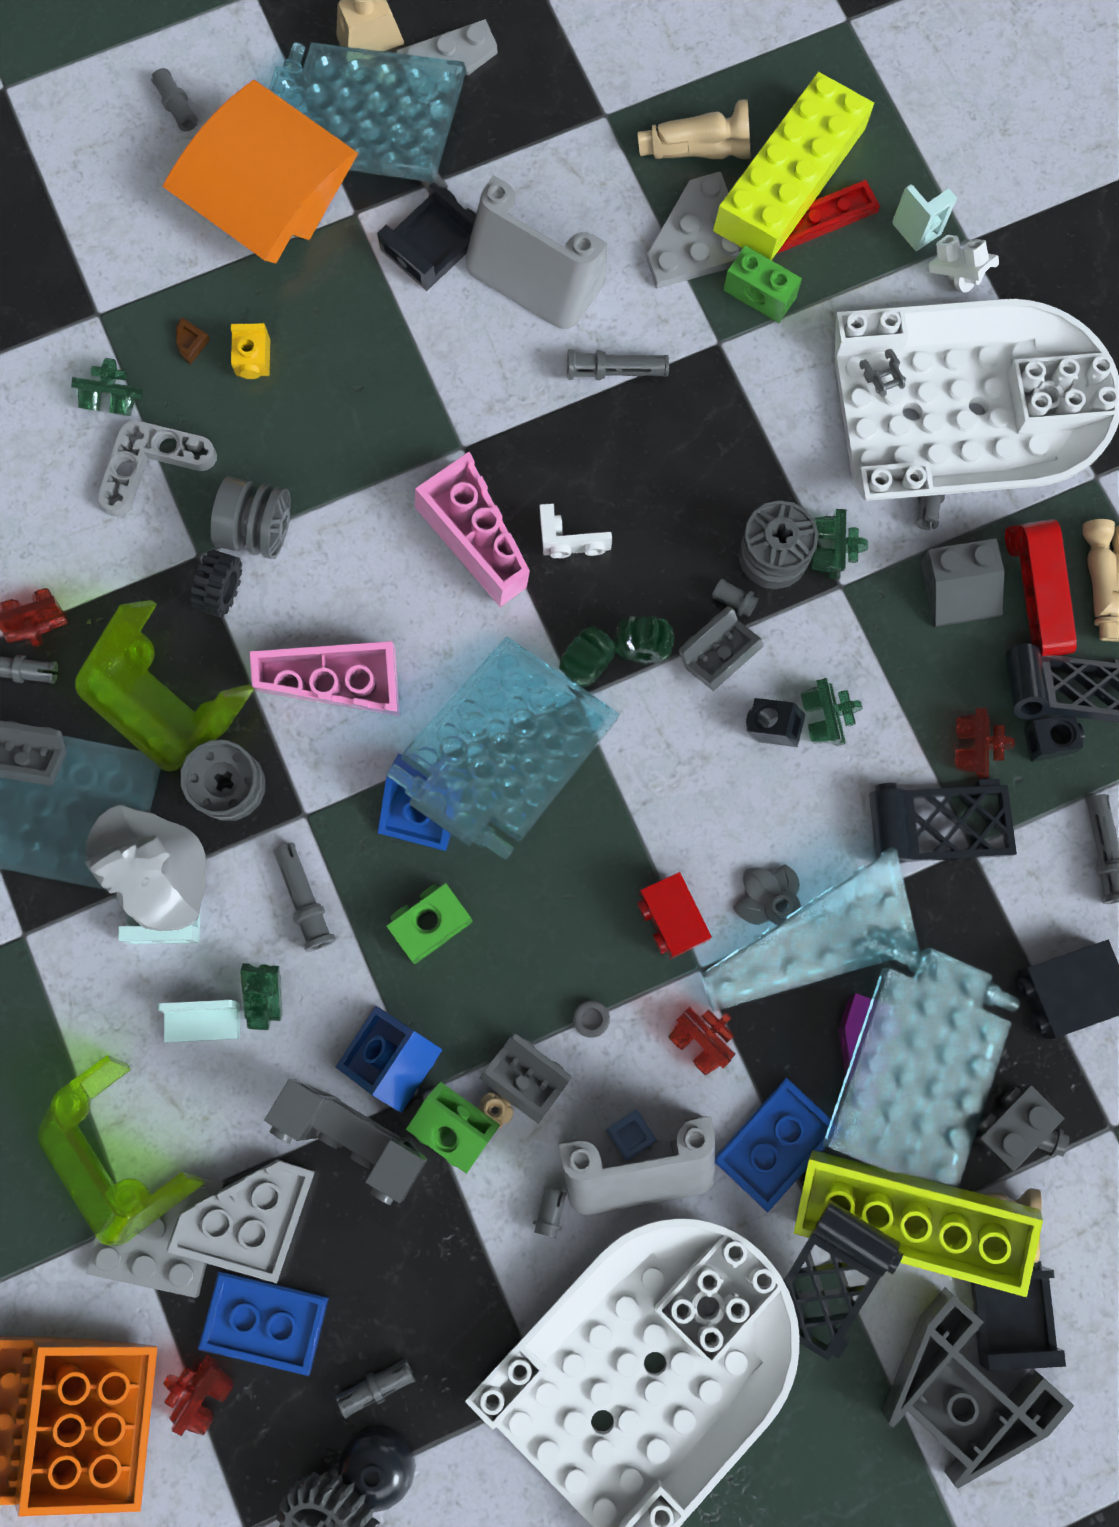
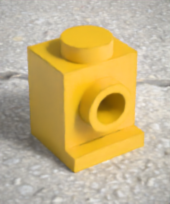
(250, 350)

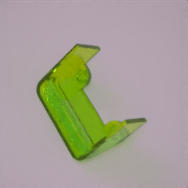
(138, 704)
(111, 1210)

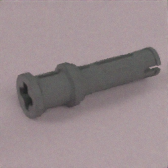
(602, 365)
(1106, 844)
(308, 912)

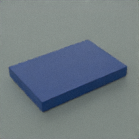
(774, 1144)
(263, 1323)

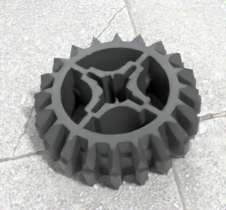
(324, 1503)

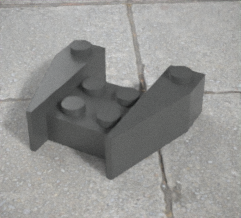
(310, 1113)
(961, 1403)

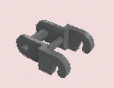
(874, 377)

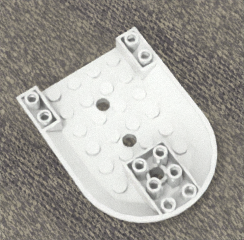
(1029, 365)
(670, 1428)

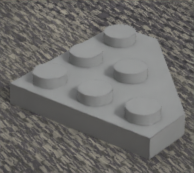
(687, 241)
(246, 1223)
(145, 1257)

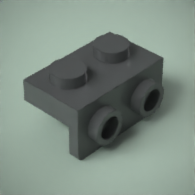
(719, 649)
(30, 753)
(526, 1077)
(1017, 1126)

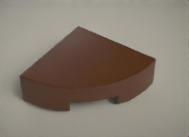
(190, 340)

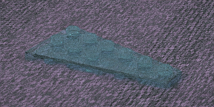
(825, 938)

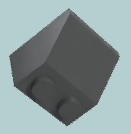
(964, 582)

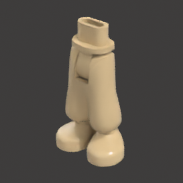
(700, 136)
(1104, 574)

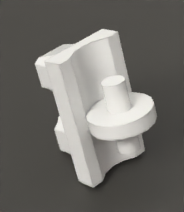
(962, 266)

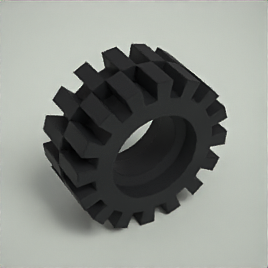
(216, 583)

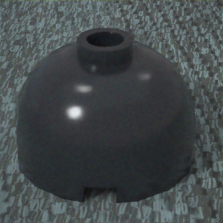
(378, 1466)

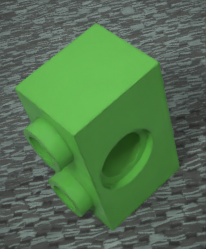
(762, 284)
(419, 942)
(448, 1110)

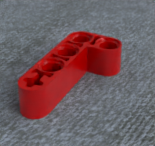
(1044, 585)

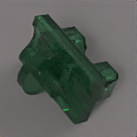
(91, 391)
(834, 558)
(824, 698)
(261, 995)

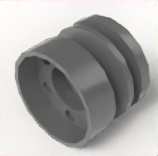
(250, 517)
(762, 554)
(212, 763)

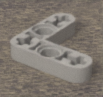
(148, 449)

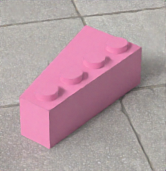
(471, 525)
(337, 675)

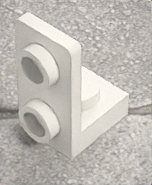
(562, 546)

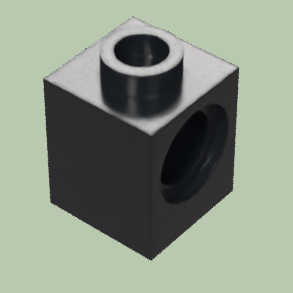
(786, 729)
(1041, 744)

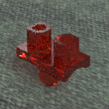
(32, 619)
(978, 727)
(715, 1051)
(188, 1412)

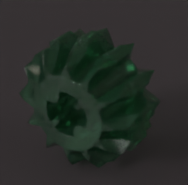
(644, 639)
(587, 656)

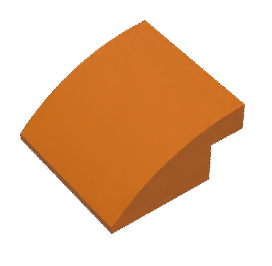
(261, 171)
(74, 1424)

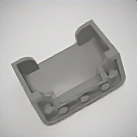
(529, 266)
(683, 1175)

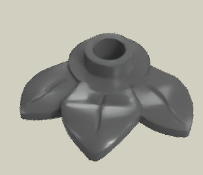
(766, 893)

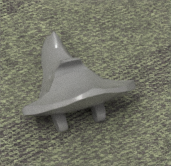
(150, 865)

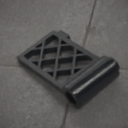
(1035, 685)
(896, 821)
(860, 1249)

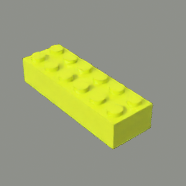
(793, 166)
(935, 1223)

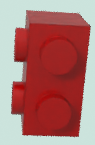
(673, 916)

